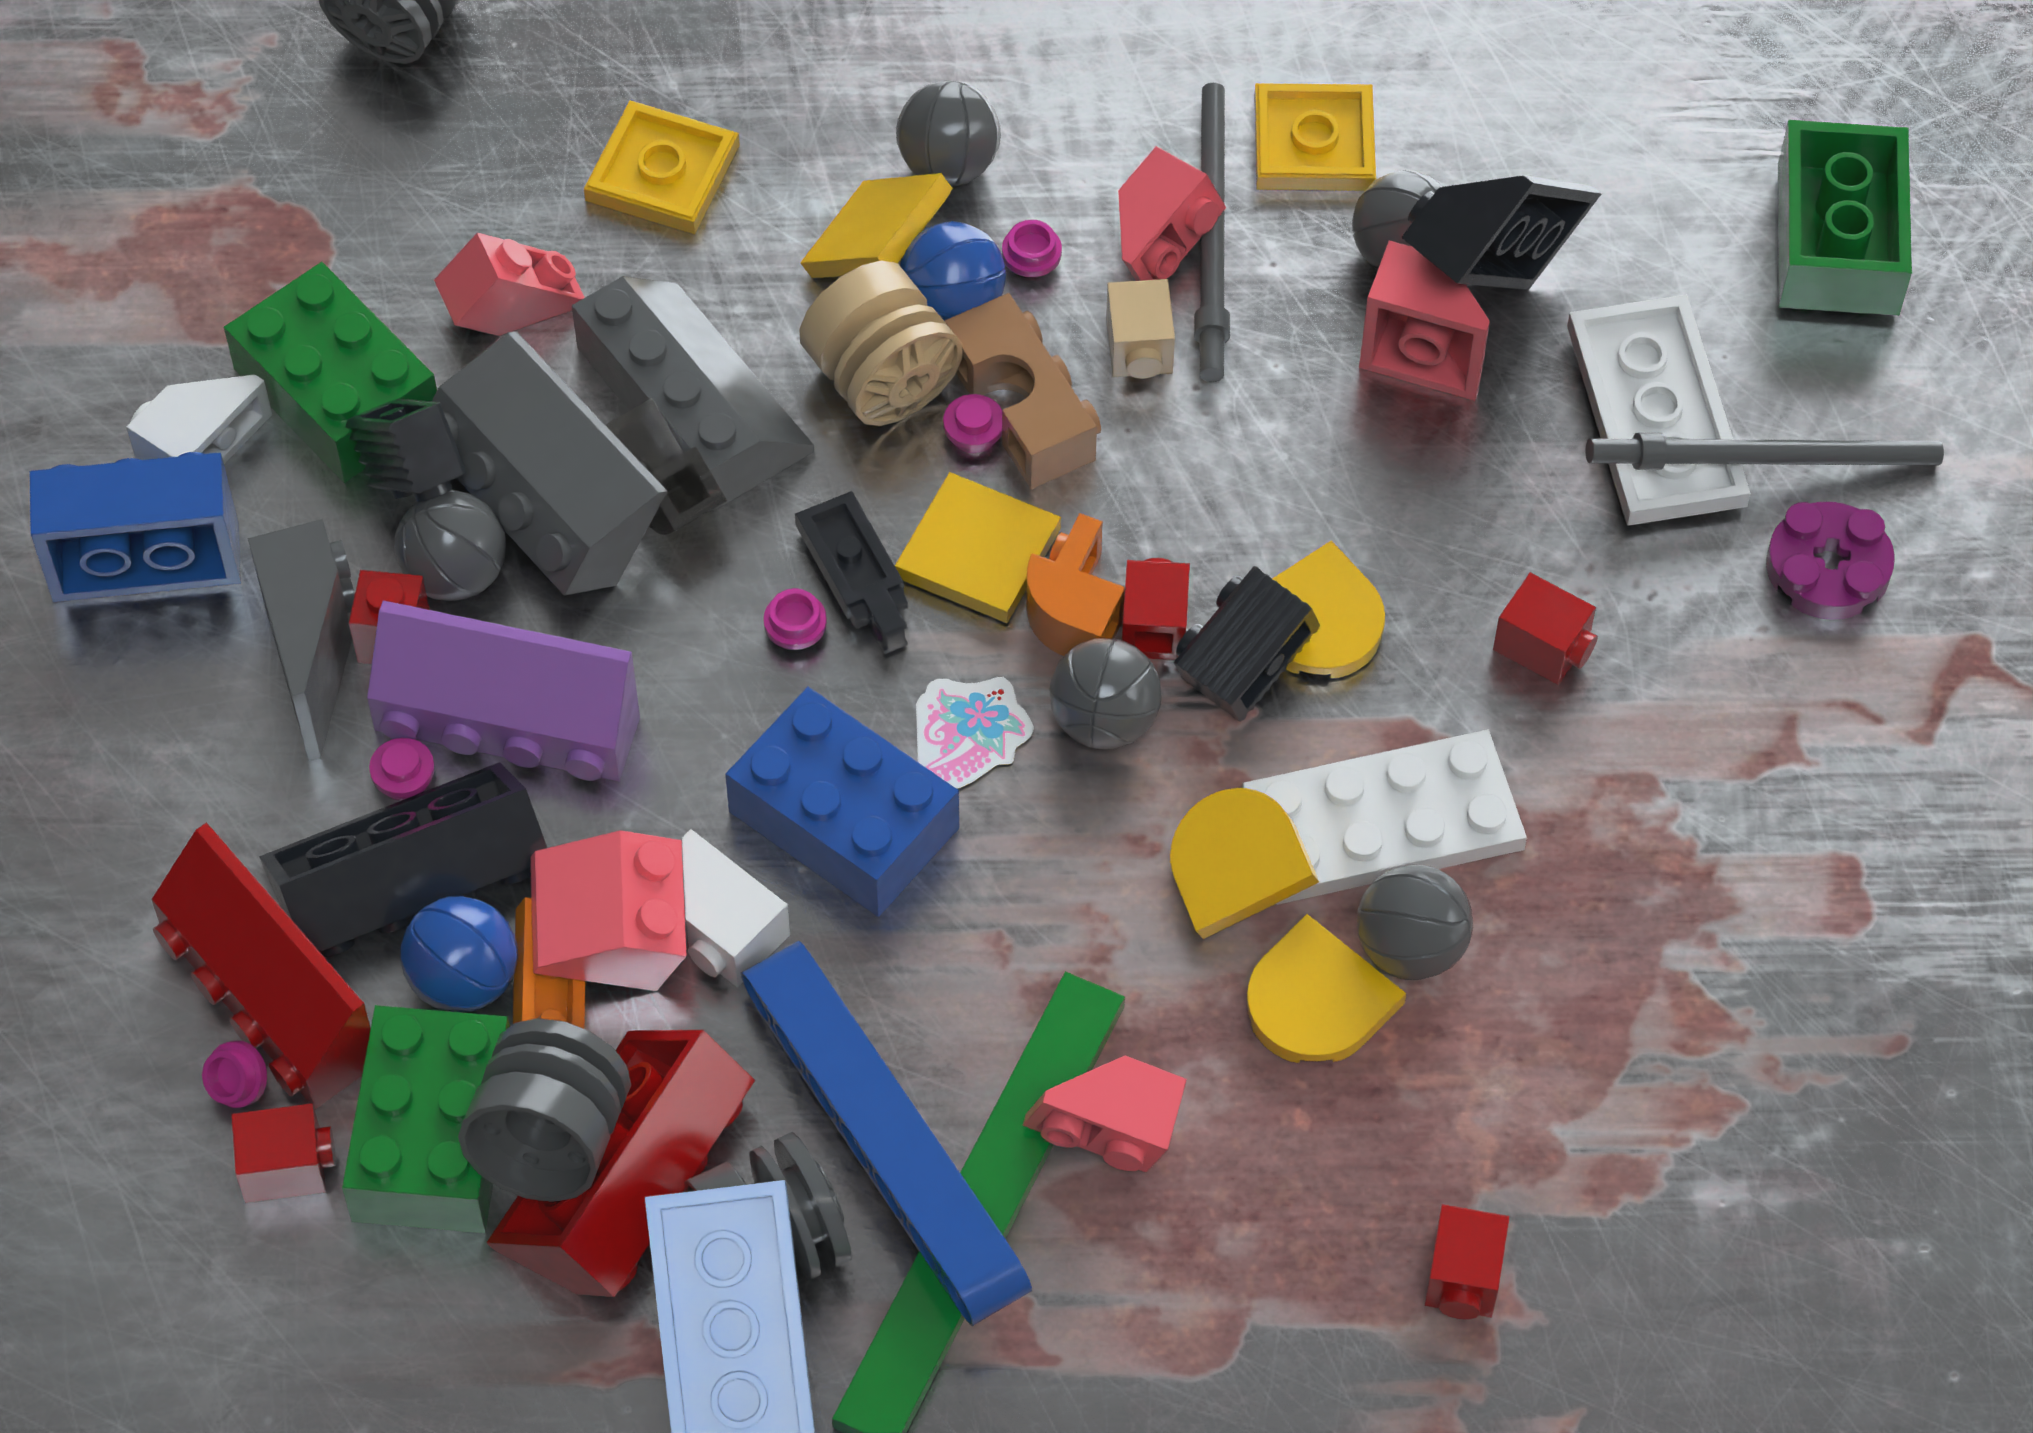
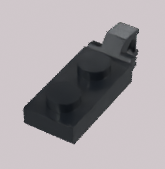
(856, 567)

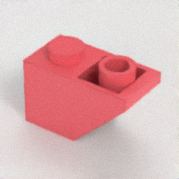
(1164, 214)
(506, 285)
(1113, 1111)

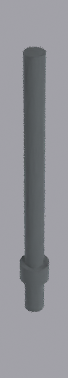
(1212, 319)
(1653, 451)

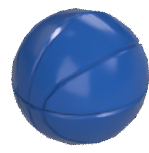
(955, 267)
(459, 954)

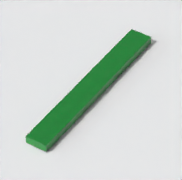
(1001, 1174)

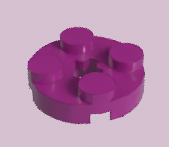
(1835, 528)

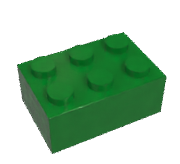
(1844, 217)
(325, 362)
(408, 1118)

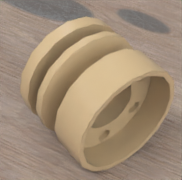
(880, 343)

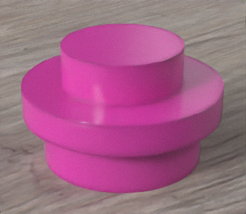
(1031, 249)
(973, 423)
(795, 619)
(402, 768)
(235, 1074)

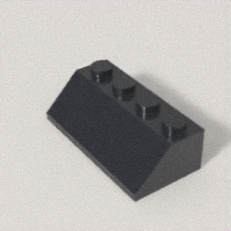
(1497, 228)
(406, 857)

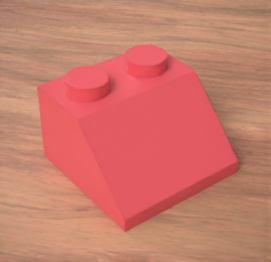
(1423, 326)
(609, 909)

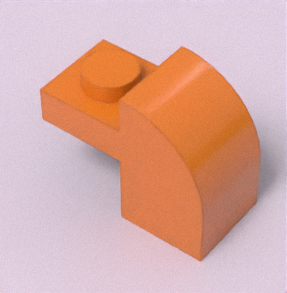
(1064, 597)

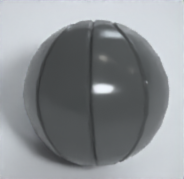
(948, 132)
(1384, 211)
(452, 545)
(1105, 693)
(1414, 922)

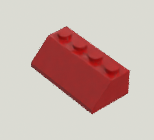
(261, 970)
(672, 1116)

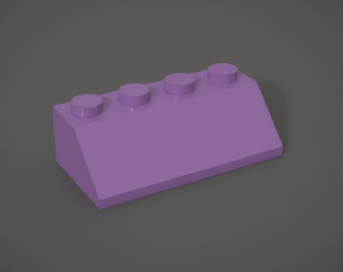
(503, 692)

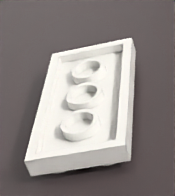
(1653, 376)
(1399, 809)

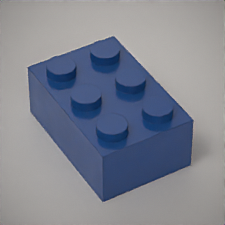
(135, 526)
(843, 801)

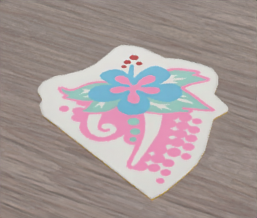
(969, 728)

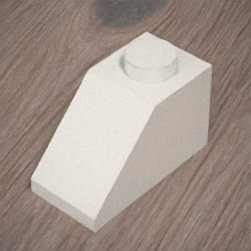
(200, 418)
(728, 912)

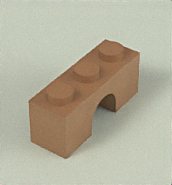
(1005, 351)

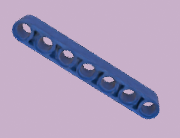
(886, 1134)

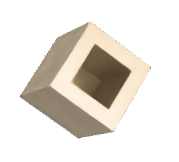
(1140, 328)

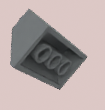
(661, 347)
(548, 467)

